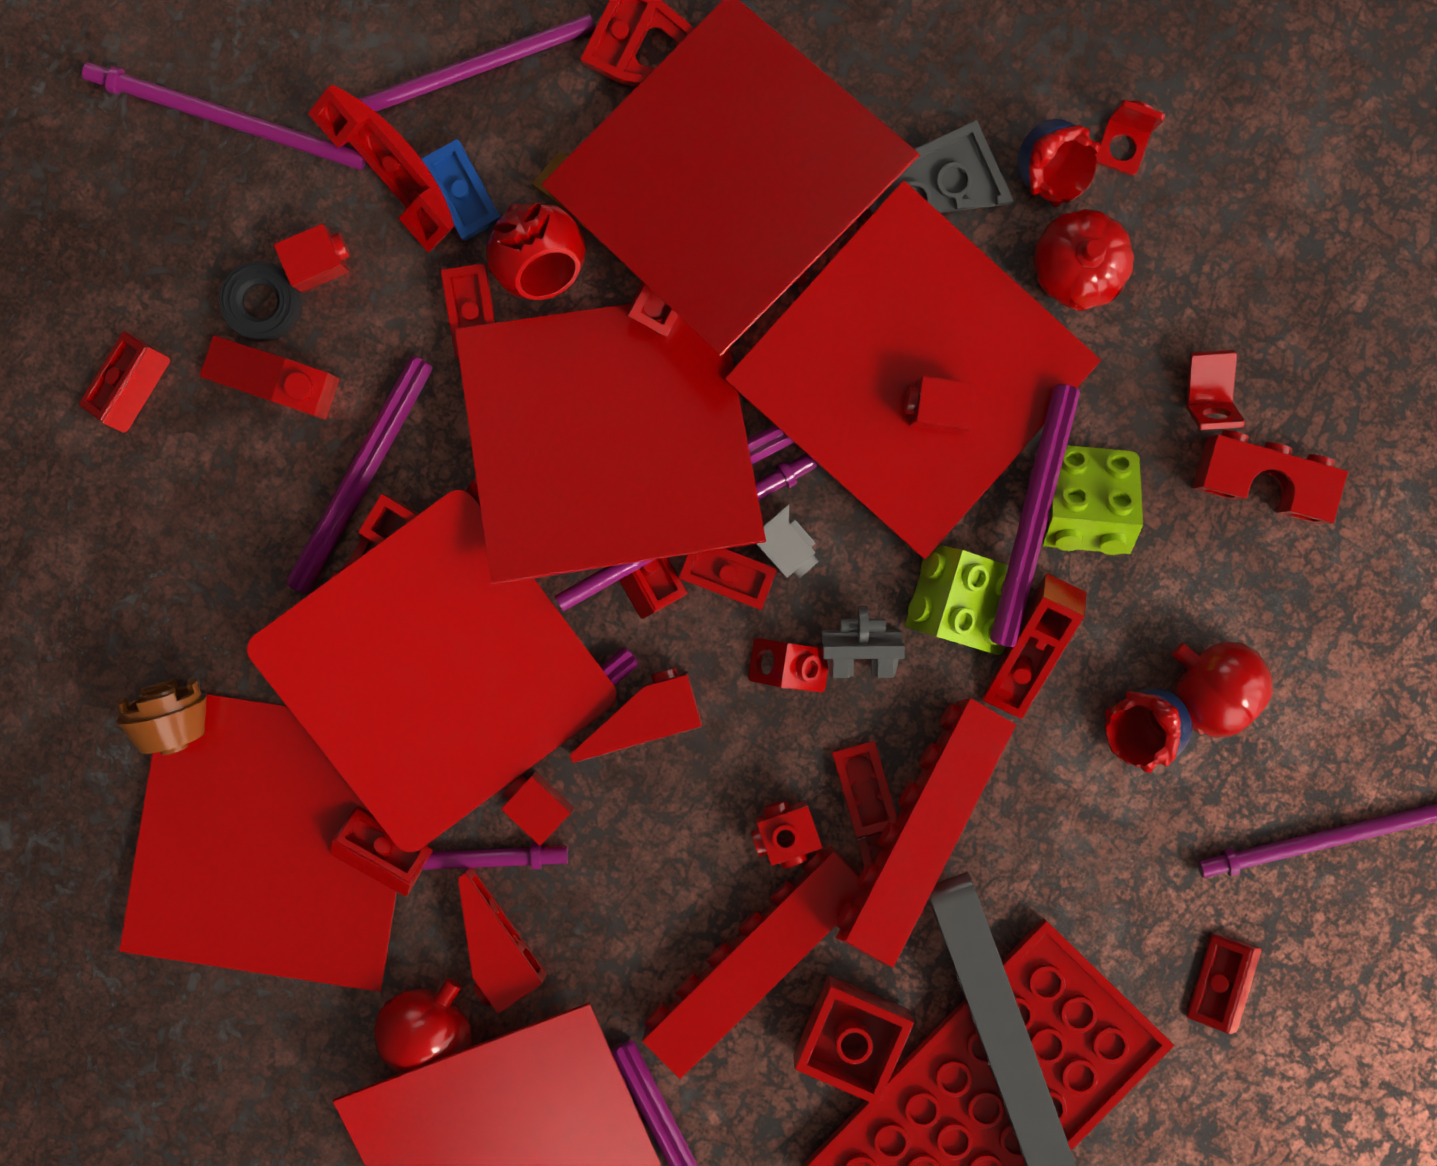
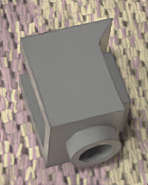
(788, 545)

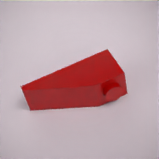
(270, 377)
(1043, 636)
(652, 713)
(497, 953)

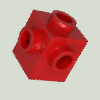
(789, 850)

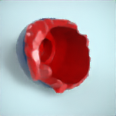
(1058, 161)
(1148, 728)

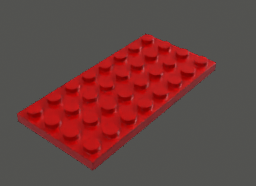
(945, 1098)

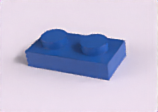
(462, 189)

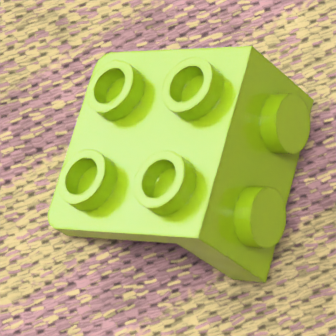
(1096, 502)
(958, 598)

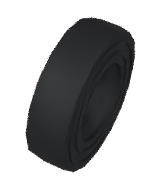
(233, 297)

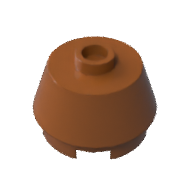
(164, 717)

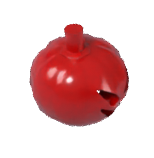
(535, 250)
(1083, 259)
(1223, 687)
(421, 1027)

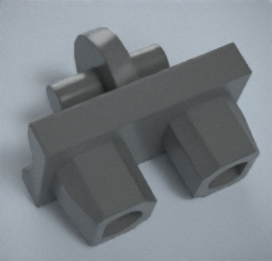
(862, 640)

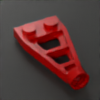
(621, 33)

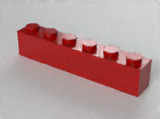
(925, 831)
(753, 963)

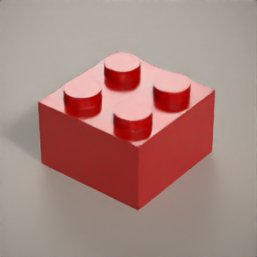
(853, 1039)

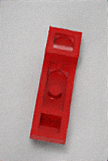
(391, 157)

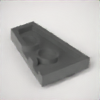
(954, 173)

